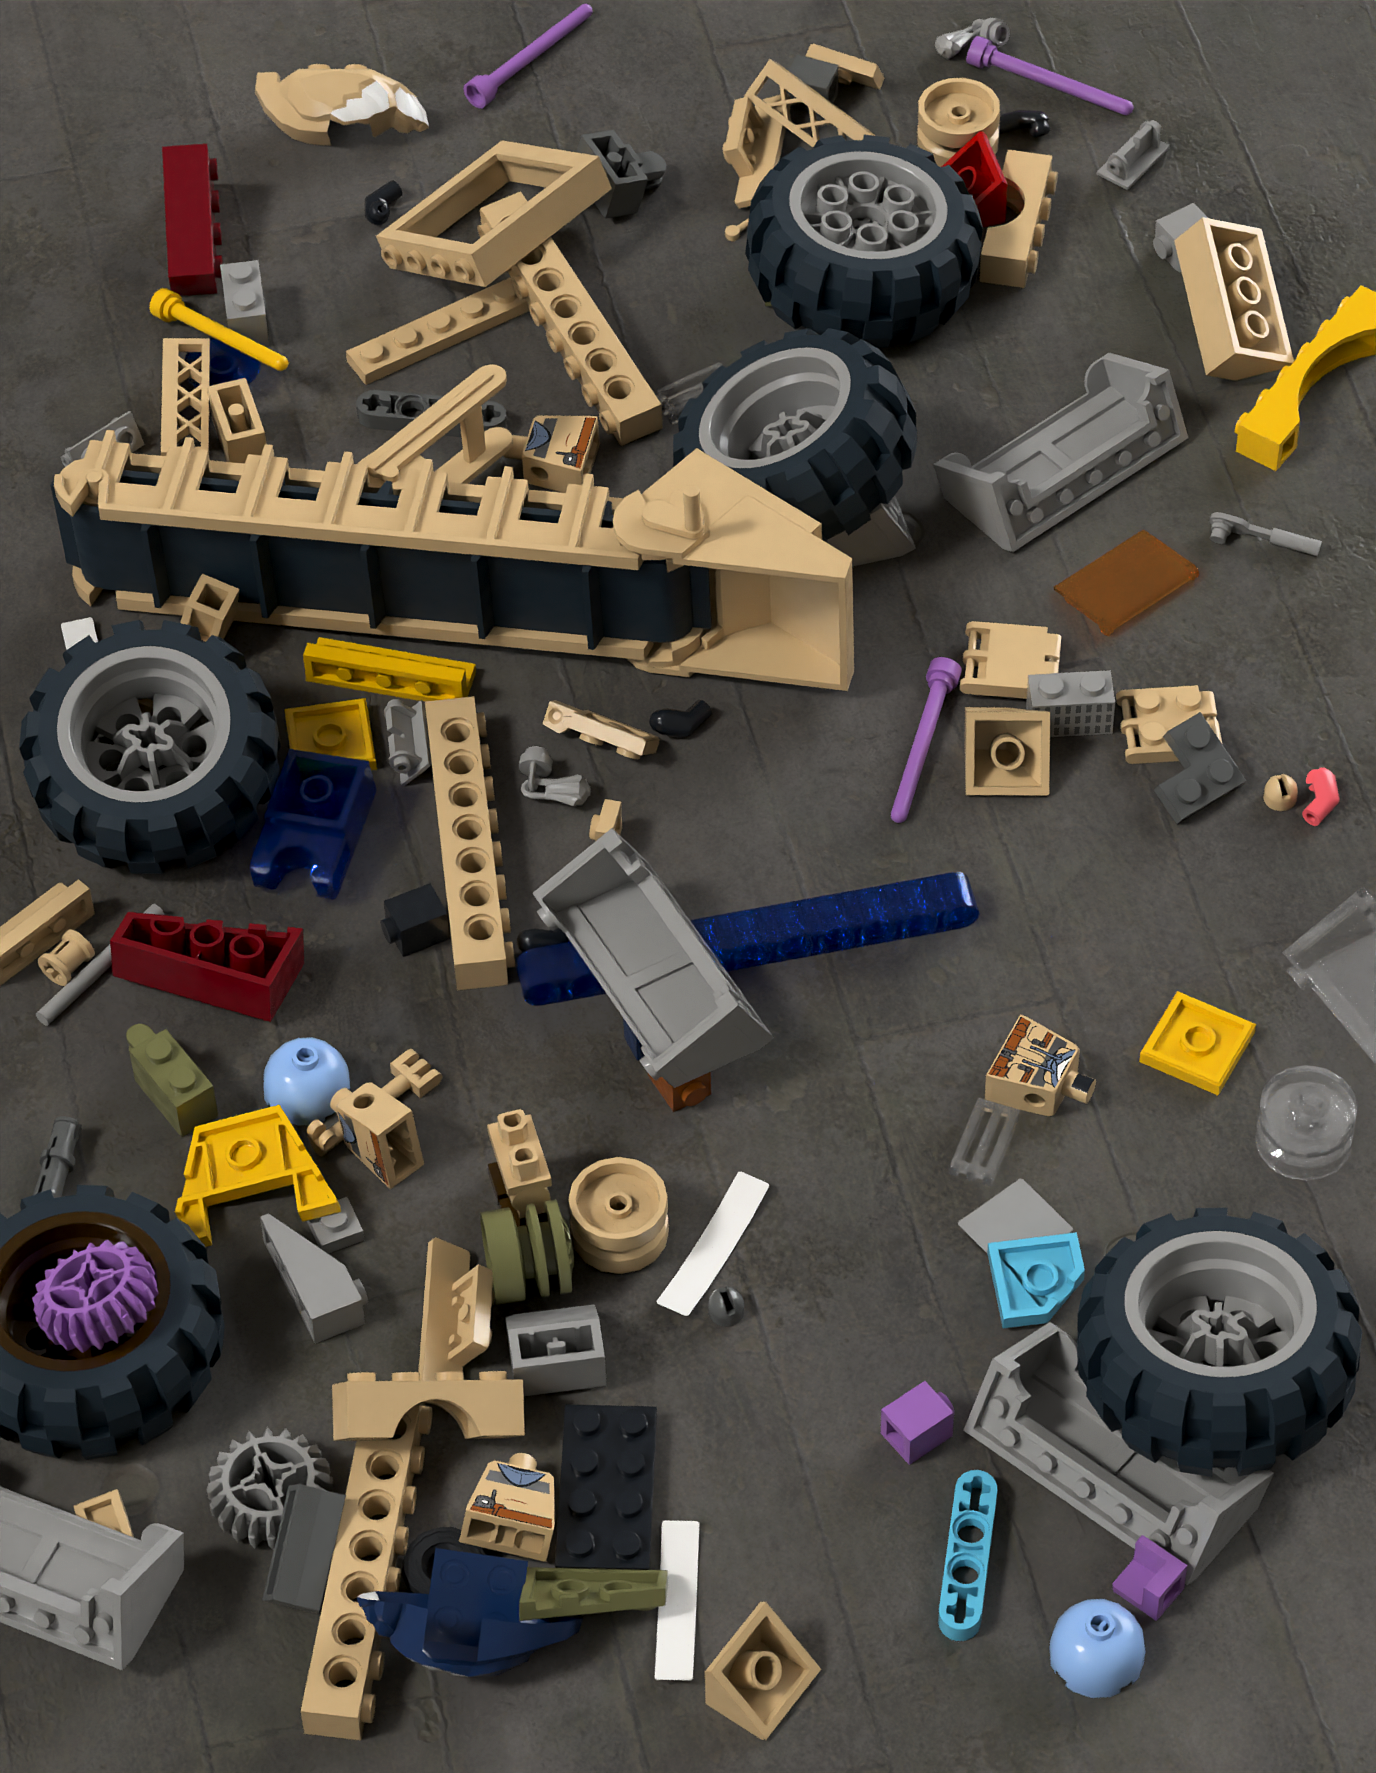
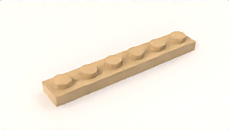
(436, 331)

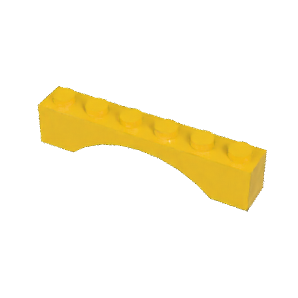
(1272, 427)

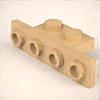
(752, 145)
(453, 1310)

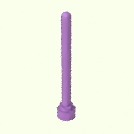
(983, 53)
(482, 89)
(941, 678)

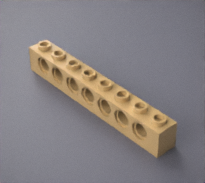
(580, 334)
(467, 844)
(344, 1710)

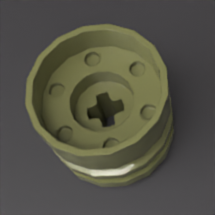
(527, 1251)

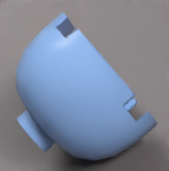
(304, 1079)
(1097, 1648)

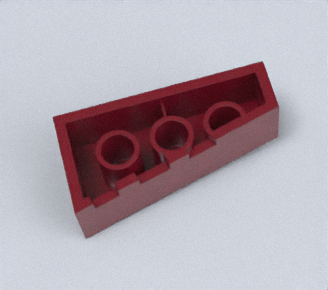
(191, 219)
(209, 962)

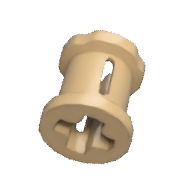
(66, 957)

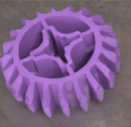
(95, 1296)

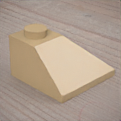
(1007, 751)

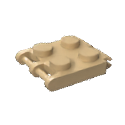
(1007, 658)
(1158, 712)

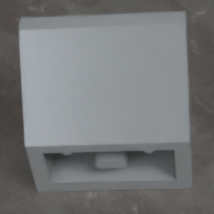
(556, 1349)

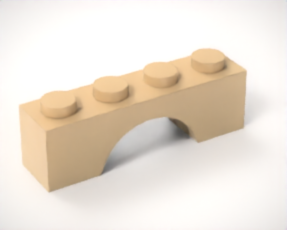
(1009, 248)
(209, 608)
(481, 1407)

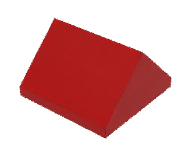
(983, 178)

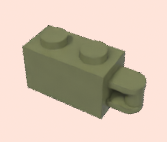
(171, 1079)

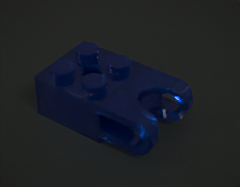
(314, 820)

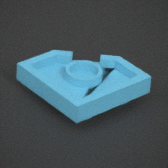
(1034, 1277)

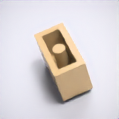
(236, 420)

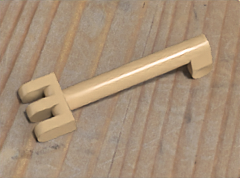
(408, 1074)

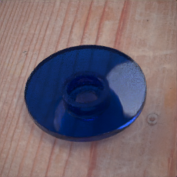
(226, 364)

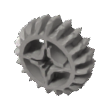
(251, 1506)

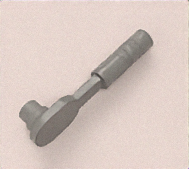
(1224, 524)

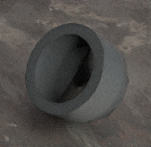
(717, 1309)

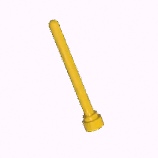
(170, 307)

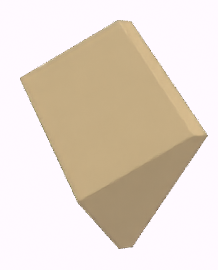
(759, 1673)

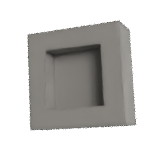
(337, 1229)

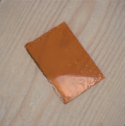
(1126, 581)

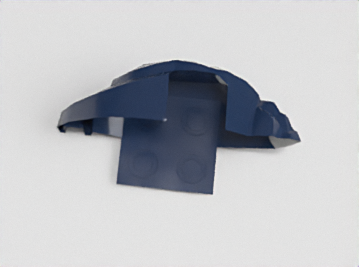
(467, 1618)

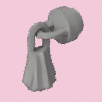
(991, 29)
(538, 764)

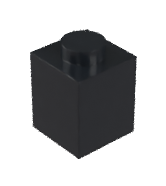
(415, 920)

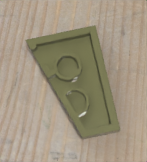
(588, 1591)

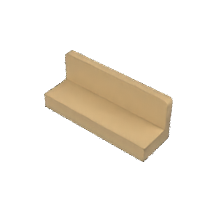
(42, 926)

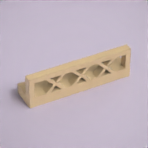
(805, 95)
(173, 391)

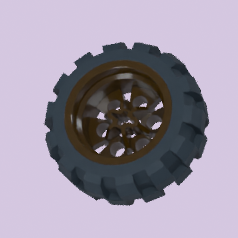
(128, 1386)

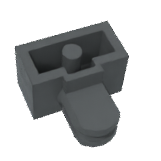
(626, 171)

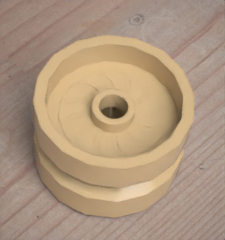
(953, 114)
(618, 1215)

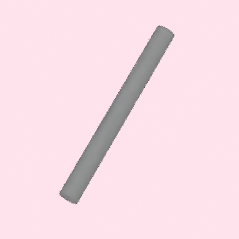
(81, 981)

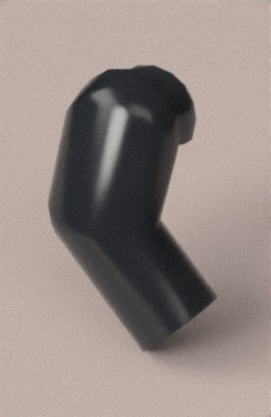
(1022, 119)
(377, 202)
(678, 722)
(539, 938)

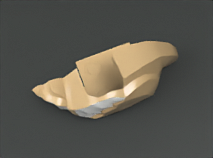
(315, 95)

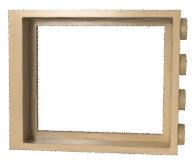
(571, 185)

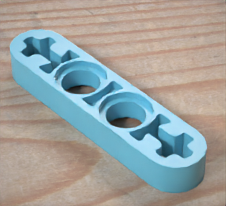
(967, 1554)

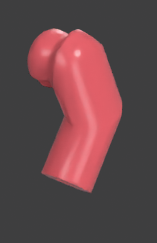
(1326, 795)

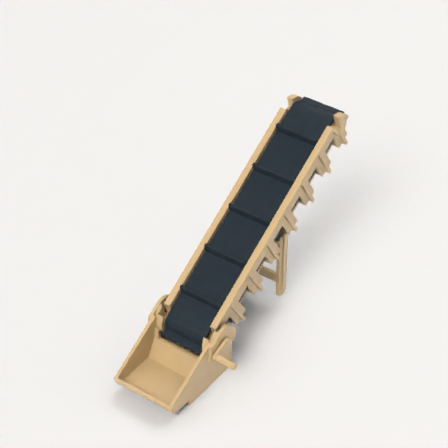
(671, 578)

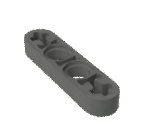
(387, 400)

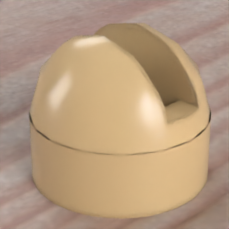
(1273, 795)

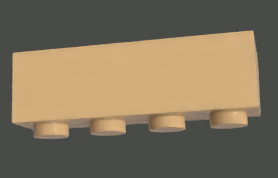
(1233, 299)

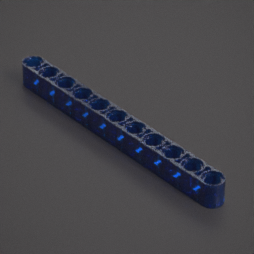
(782, 932)

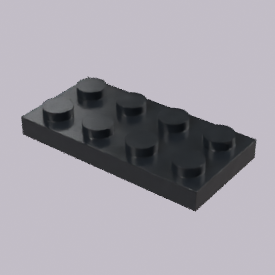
(606, 1487)

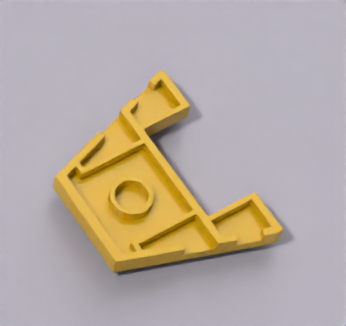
(249, 1158)

